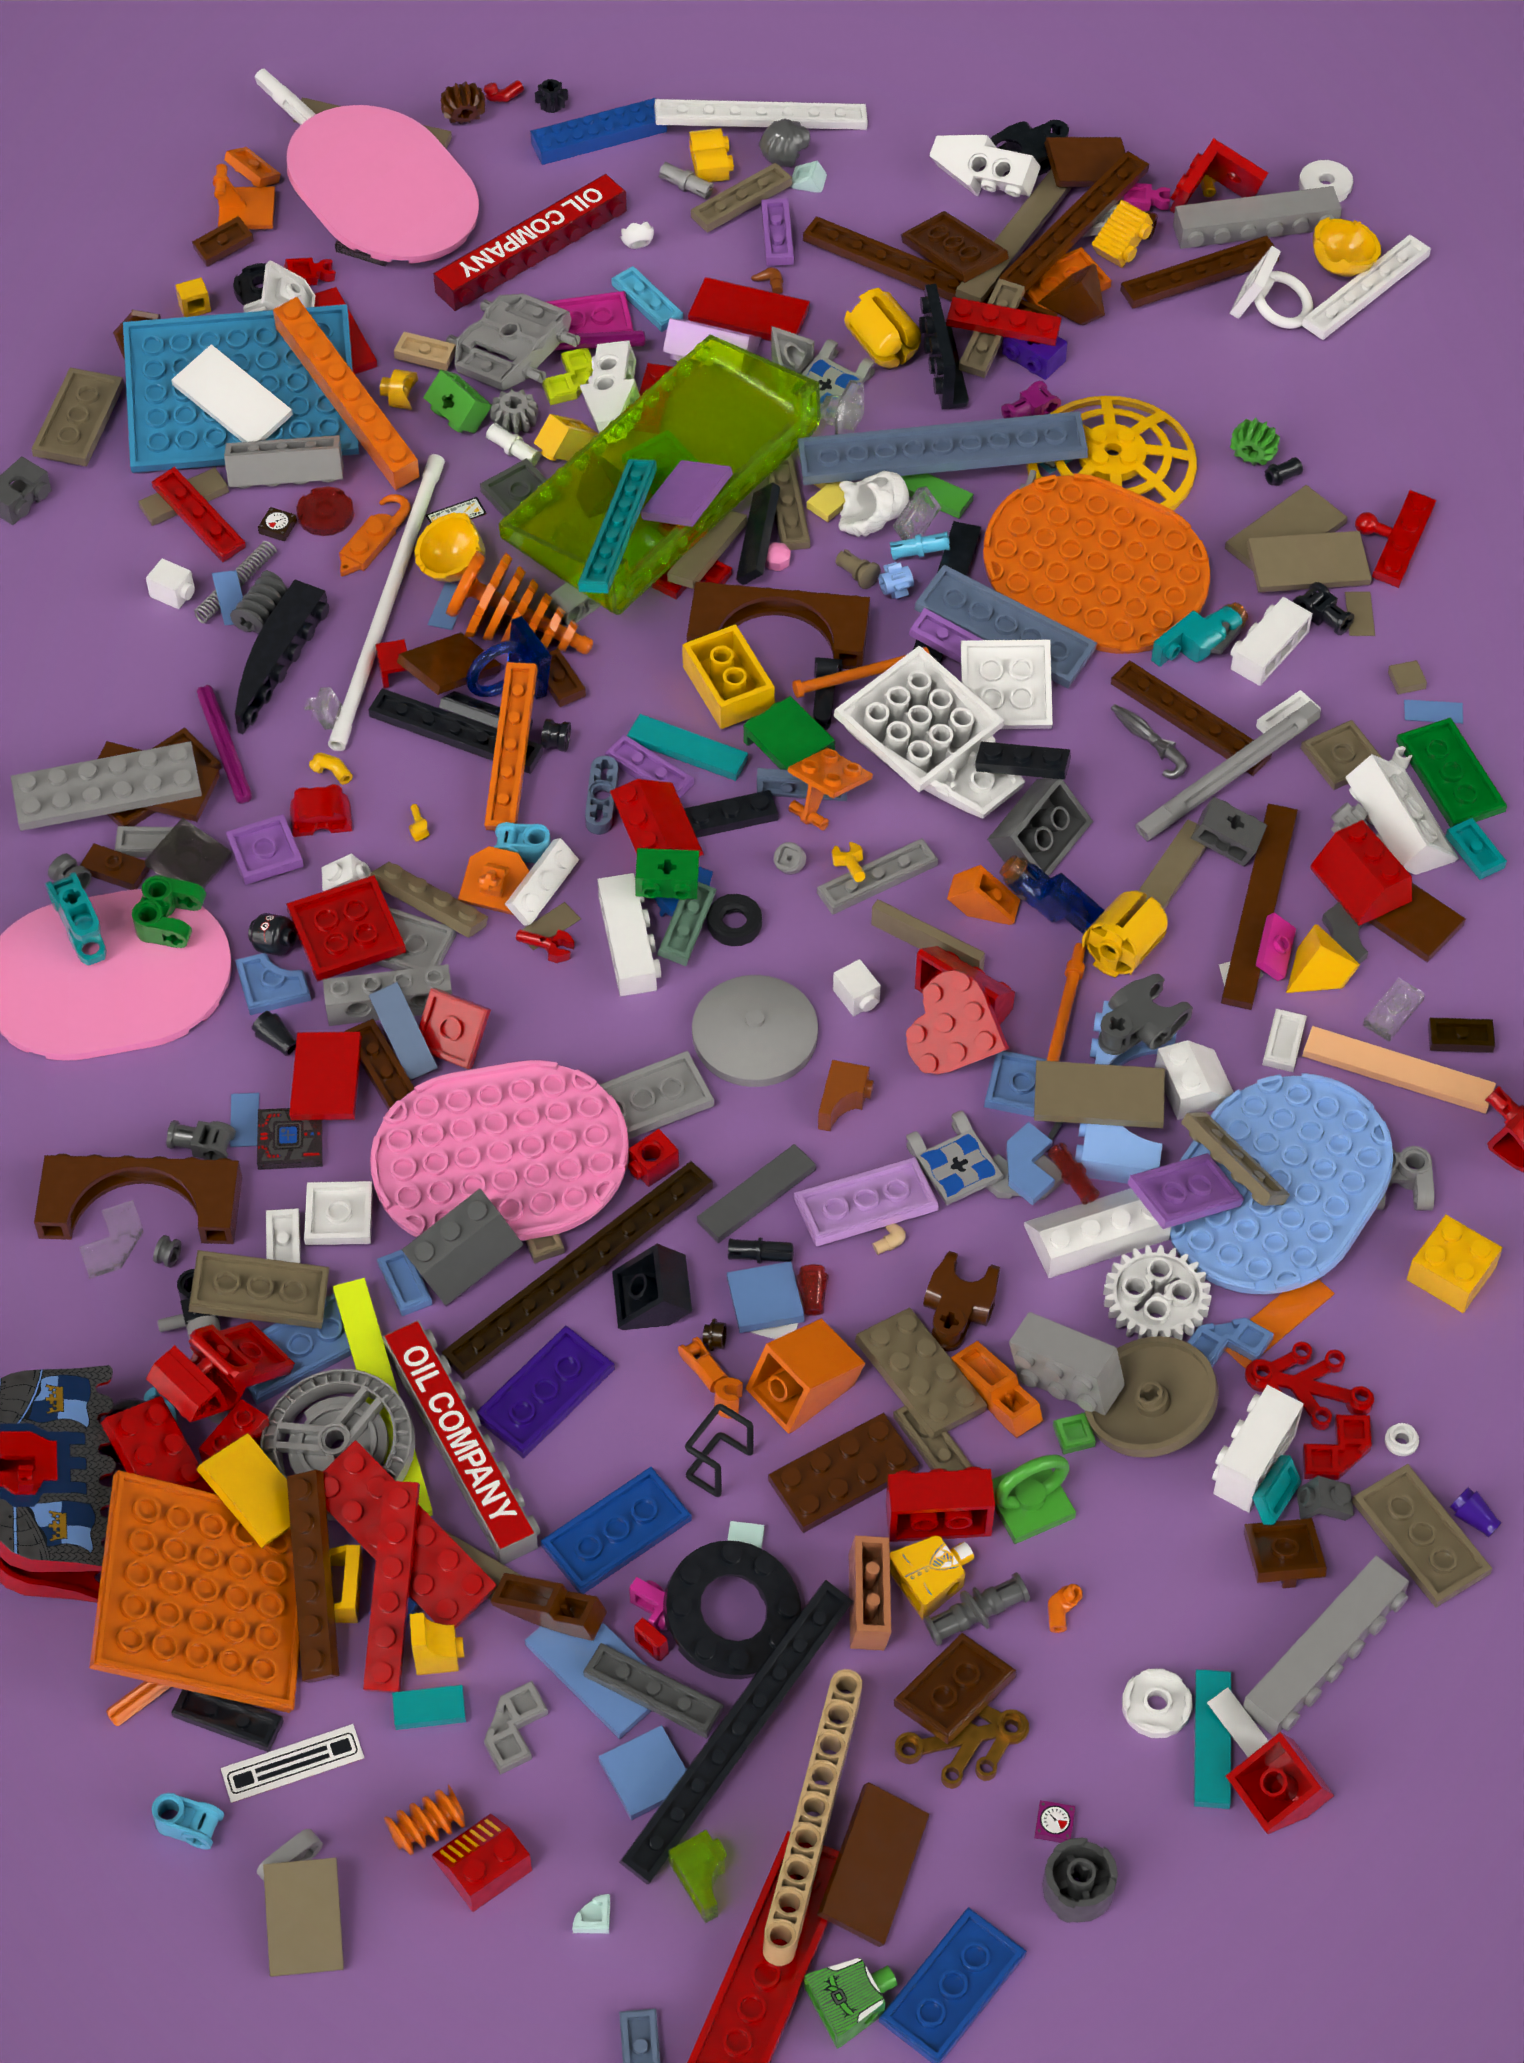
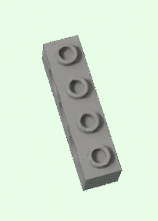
(349, 1000)

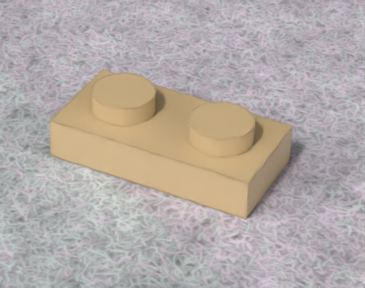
(425, 351)

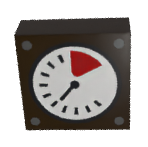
(277, 524)

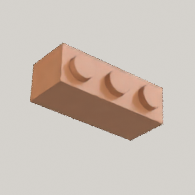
(870, 1593)

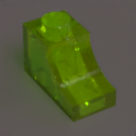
(697, 1866)

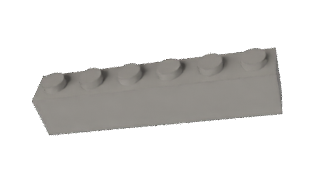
(1254, 217)
(1326, 1646)

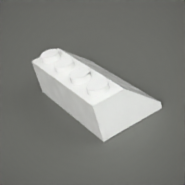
(1400, 815)
(1093, 1232)

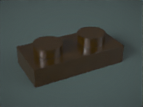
(1461, 1035)

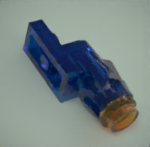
(1052, 896)

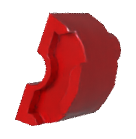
(320, 809)

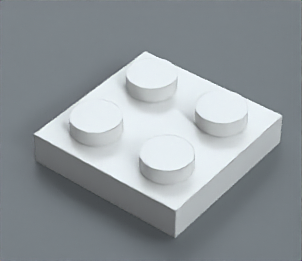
(338, 1213)

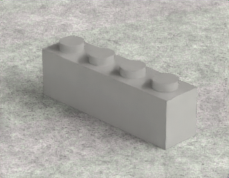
(284, 461)

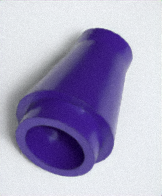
(1475, 1512)

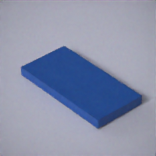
(616, 1530)
(952, 1986)

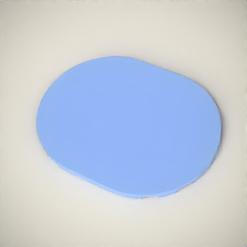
(1325, 1152)

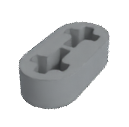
(299, 1848)

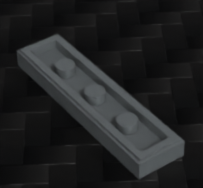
(756, 1193)
(653, 1690)

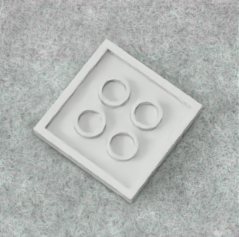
(1011, 679)

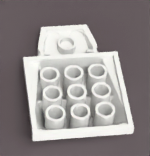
(930, 732)

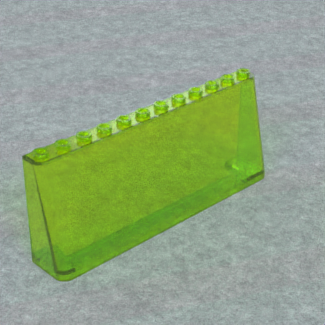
(707, 409)

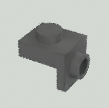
(1325, 1498)

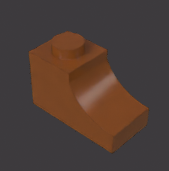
(844, 1091)

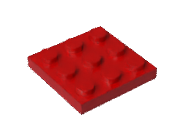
(346, 928)

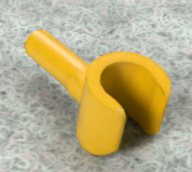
(419, 828)

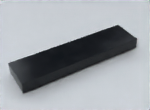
(758, 533)

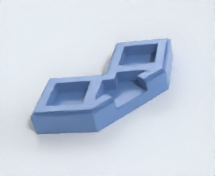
(1023, 1174)
(1239, 1335)

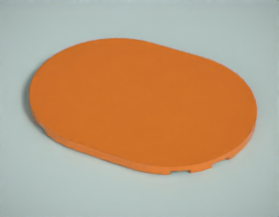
(1097, 560)

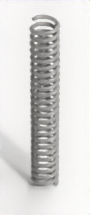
(213, 595)

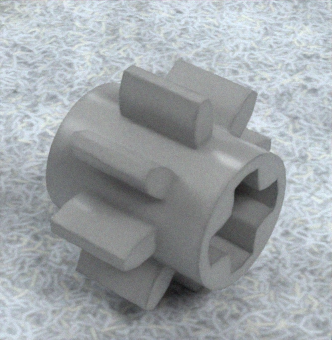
(1348, 815)

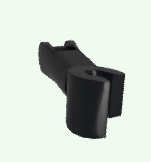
(825, 697)

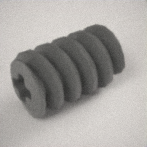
(258, 602)

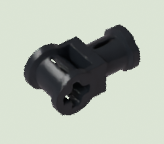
(1324, 608)

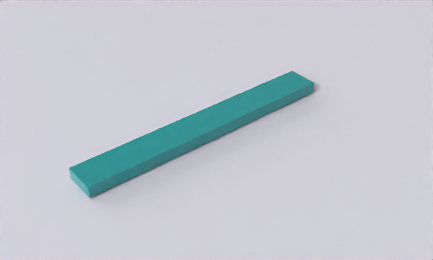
(617, 526)

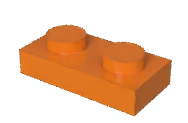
(252, 167)

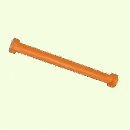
(800, 688)

